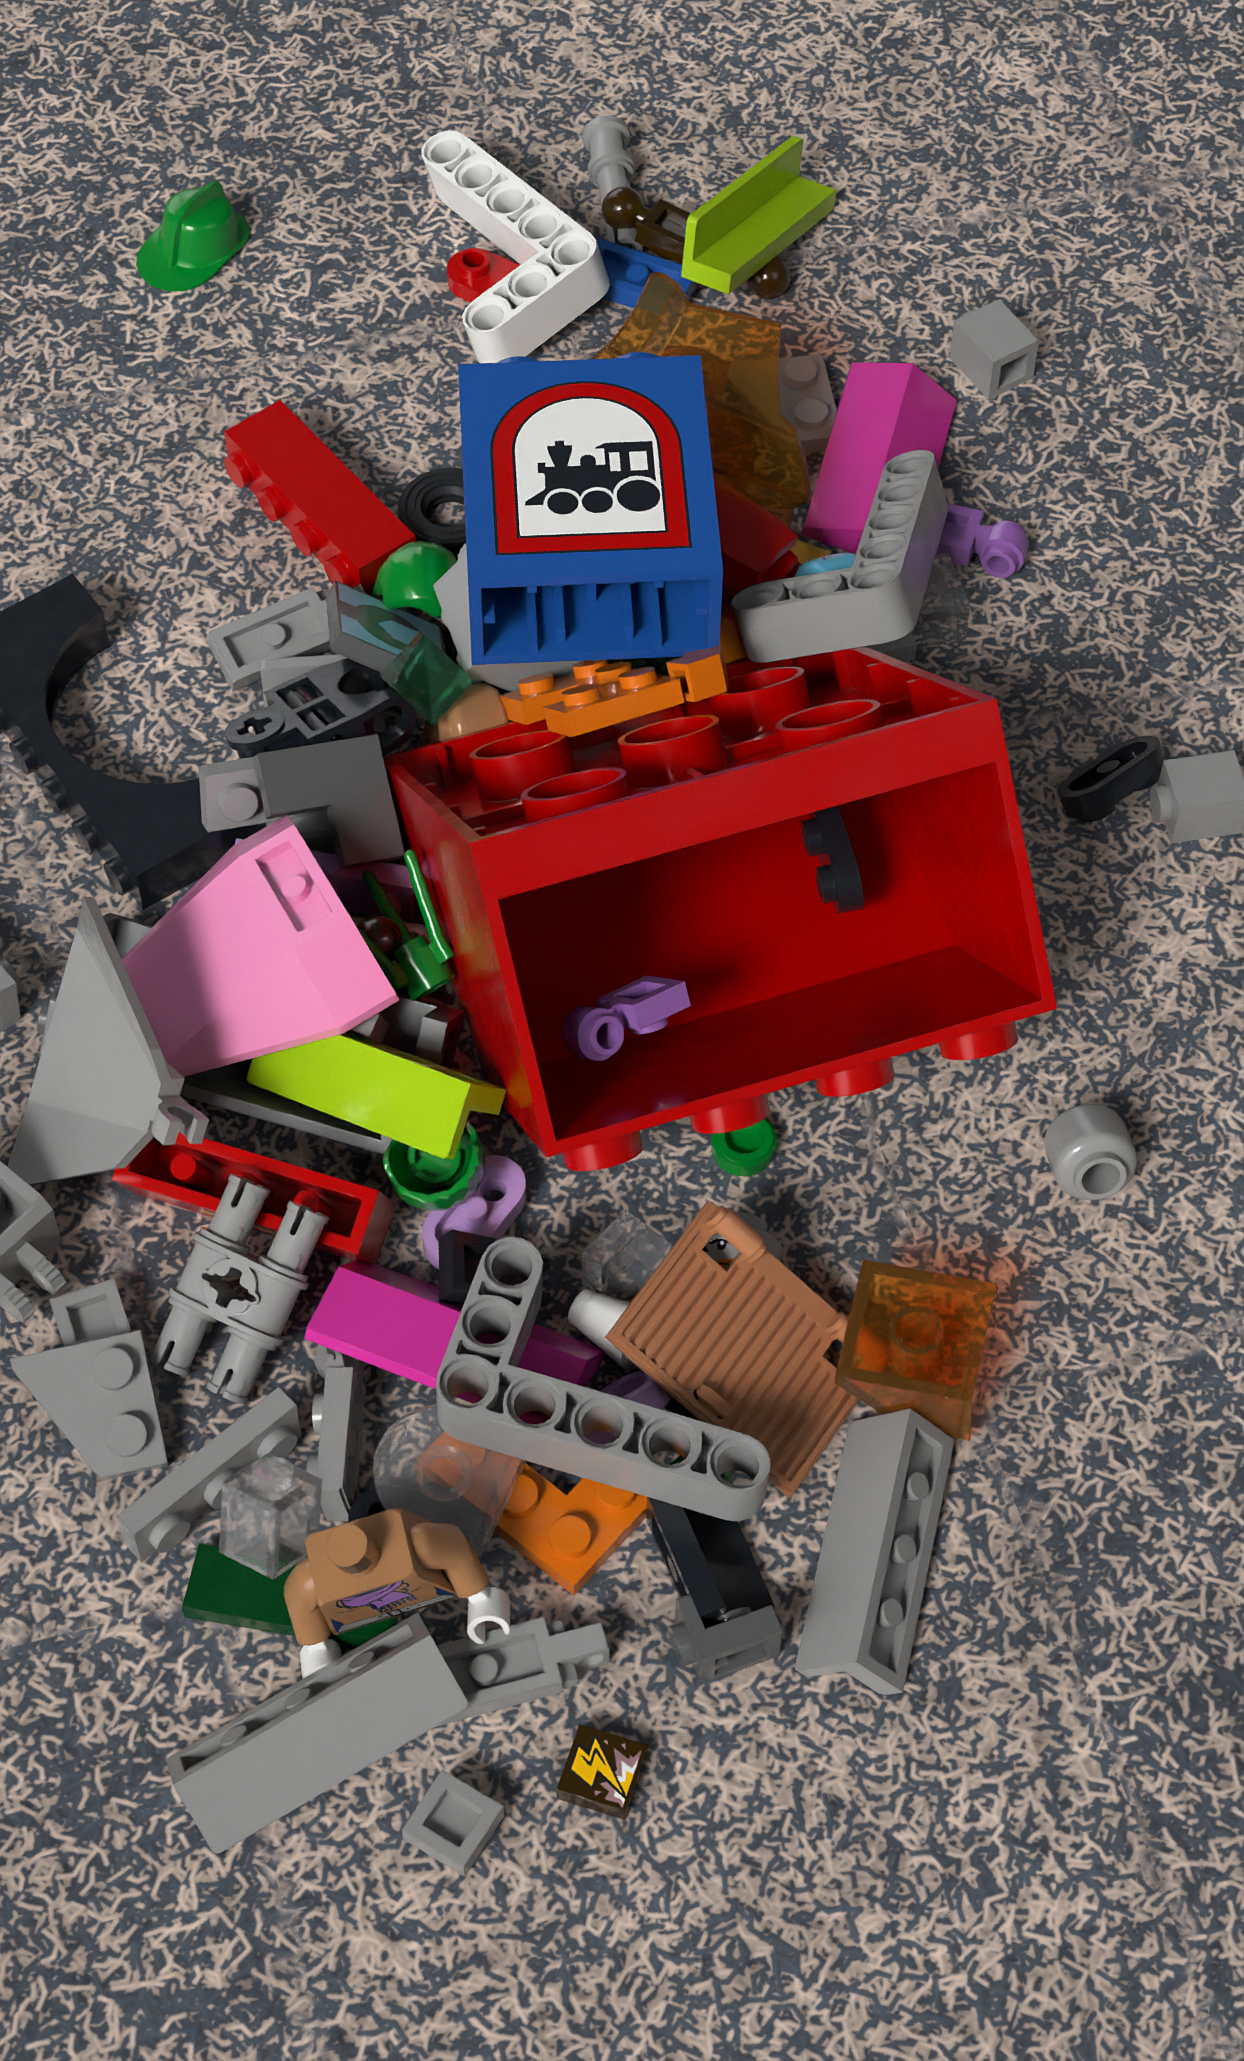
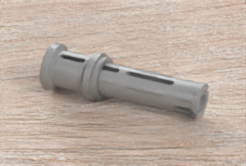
(610, 166)

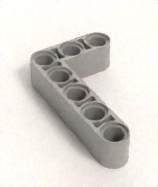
(874, 597)
(578, 1409)

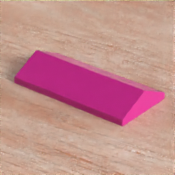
(879, 416)
(406, 1330)

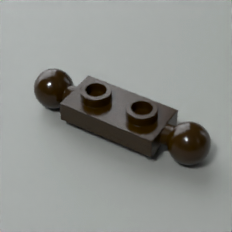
(664, 233)

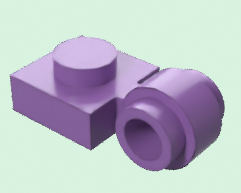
(999, 547)
(640, 1005)

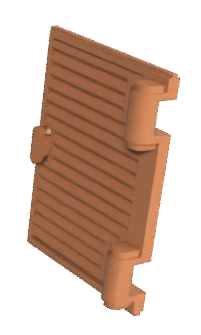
(743, 1341)

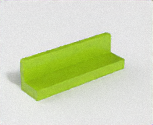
(753, 220)
(379, 1090)

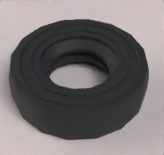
(422, 495)

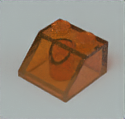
(919, 1344)

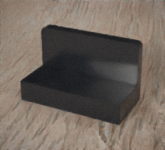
(707, 1560)

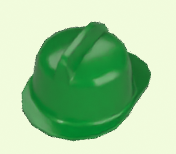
(193, 241)

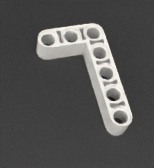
(557, 257)

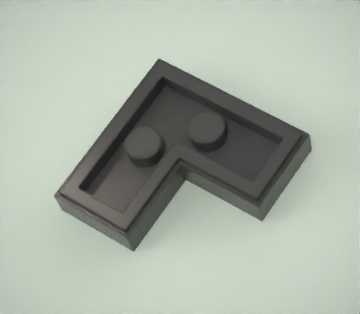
(347, 781)

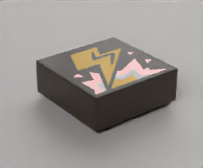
(602, 1772)

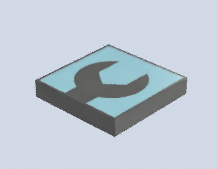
(369, 631)

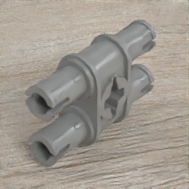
(205, 1298)

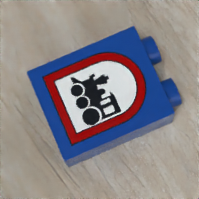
(589, 509)

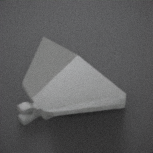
(99, 1073)

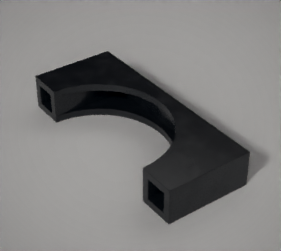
(141, 830)

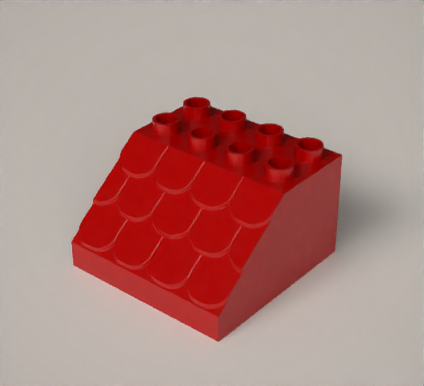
(687, 862)

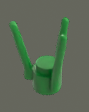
(420, 964)

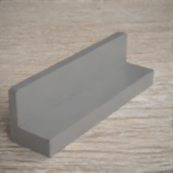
(876, 1551)
(315, 1734)

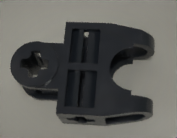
(325, 716)

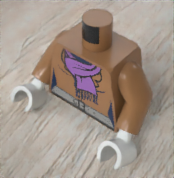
(383, 1571)

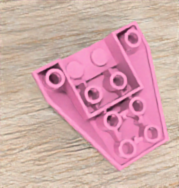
(255, 959)

